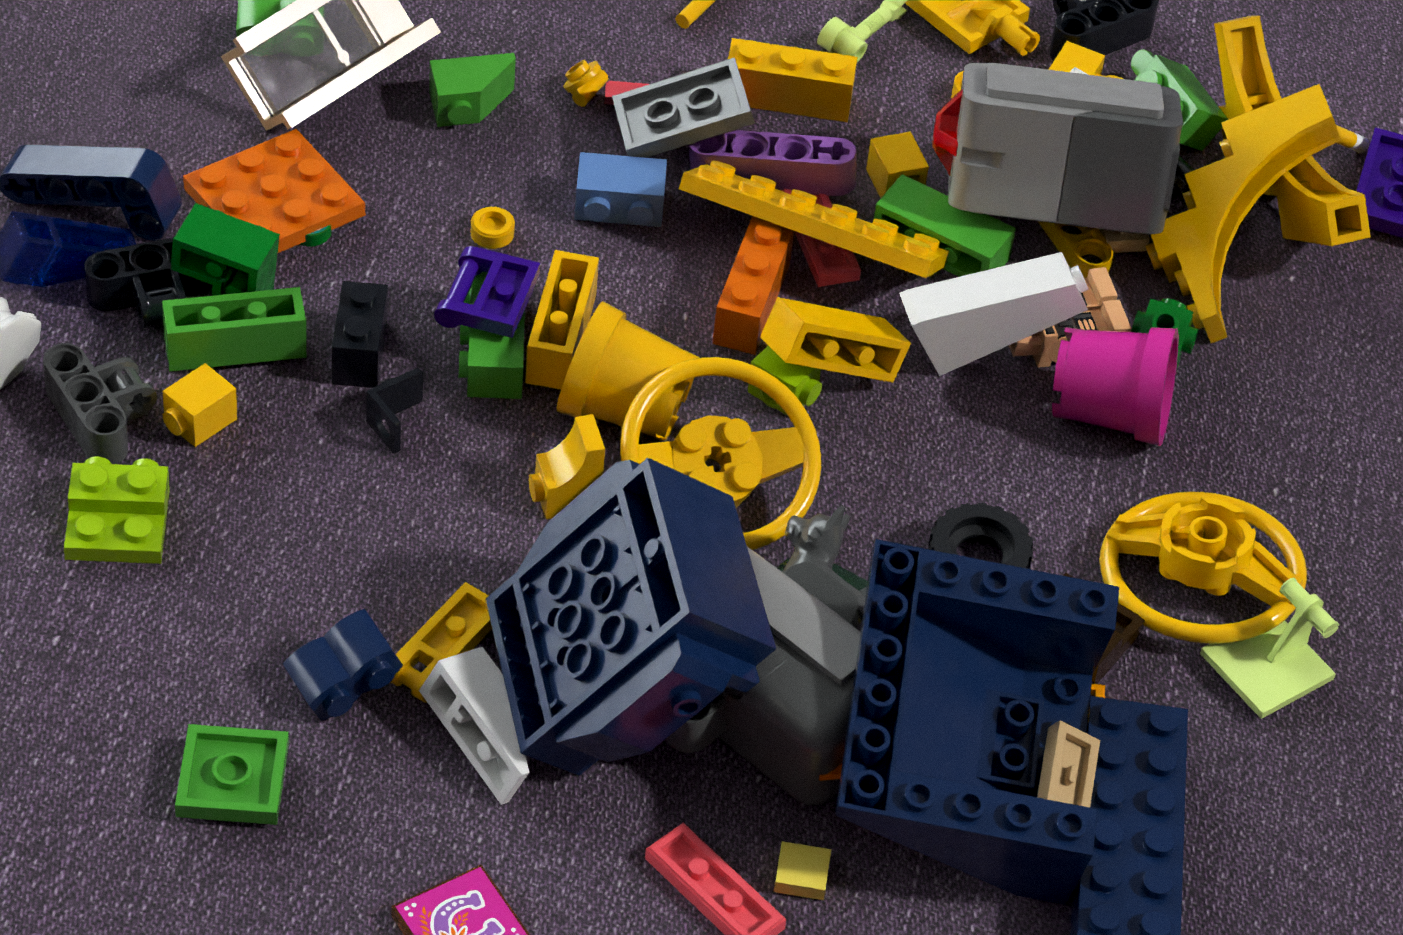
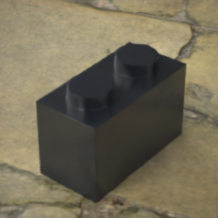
(359, 334)

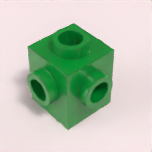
(1168, 314)

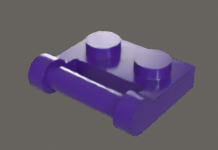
(501, 297)

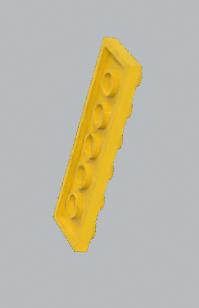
(802, 214)

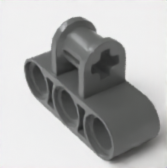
(96, 398)

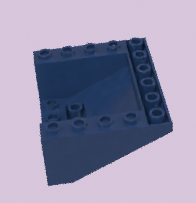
(955, 712)

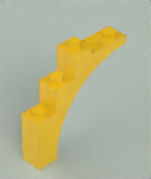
(1221, 194)
(1309, 200)

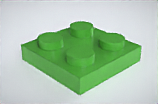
(232, 774)

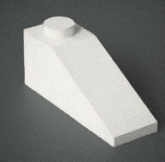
(475, 709)

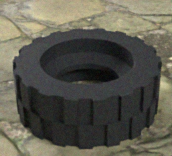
(986, 525)

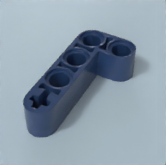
(96, 177)

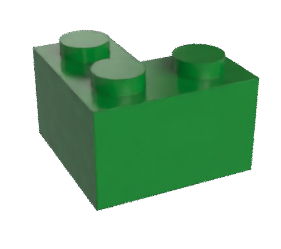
(225, 252)

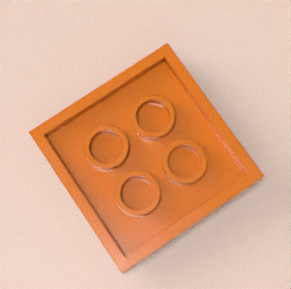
(278, 187)

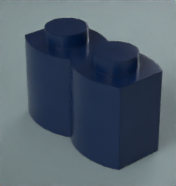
(343, 665)

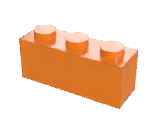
(752, 285)

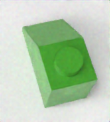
(469, 87)

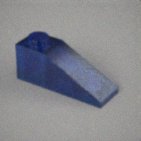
(52, 249)

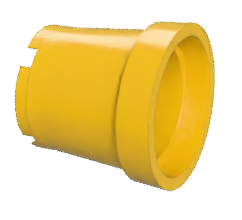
(614, 365)

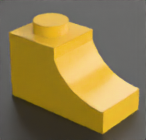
(568, 467)

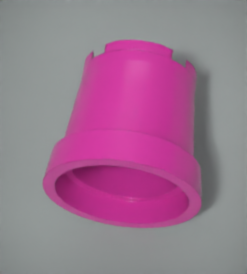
(1118, 380)

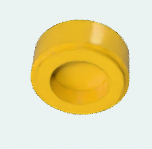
(492, 227)

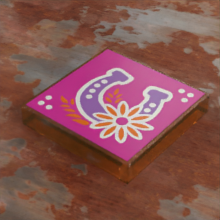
(459, 907)

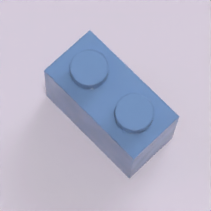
(620, 189)

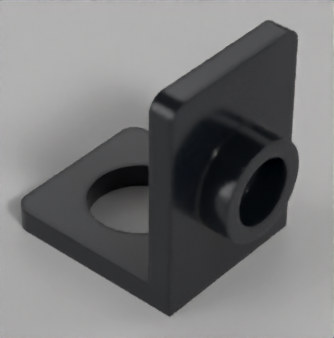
(389, 399)

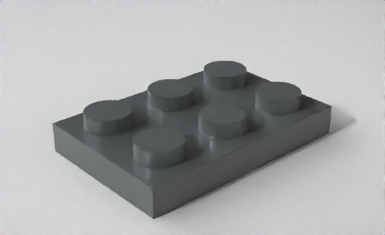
(683, 109)

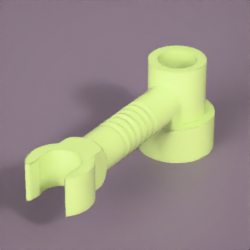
(847, 40)

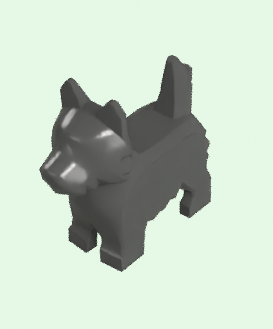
(815, 550)

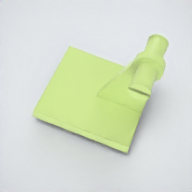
(1279, 663)

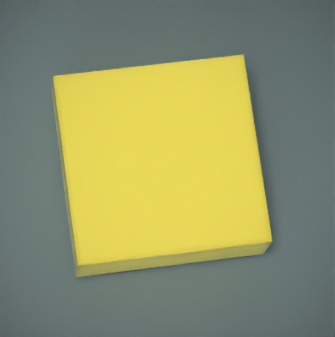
(802, 870)

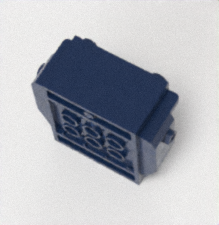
(628, 617)

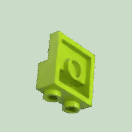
(117, 511)

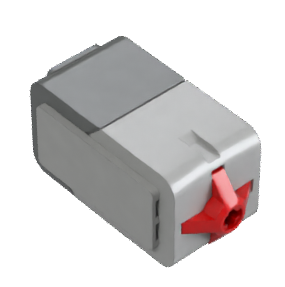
(1060, 147)

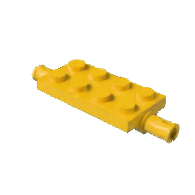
(979, 22)

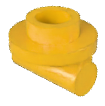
(584, 81)

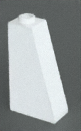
(992, 308)

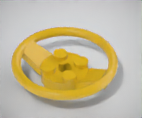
(743, 455)
(1206, 546)

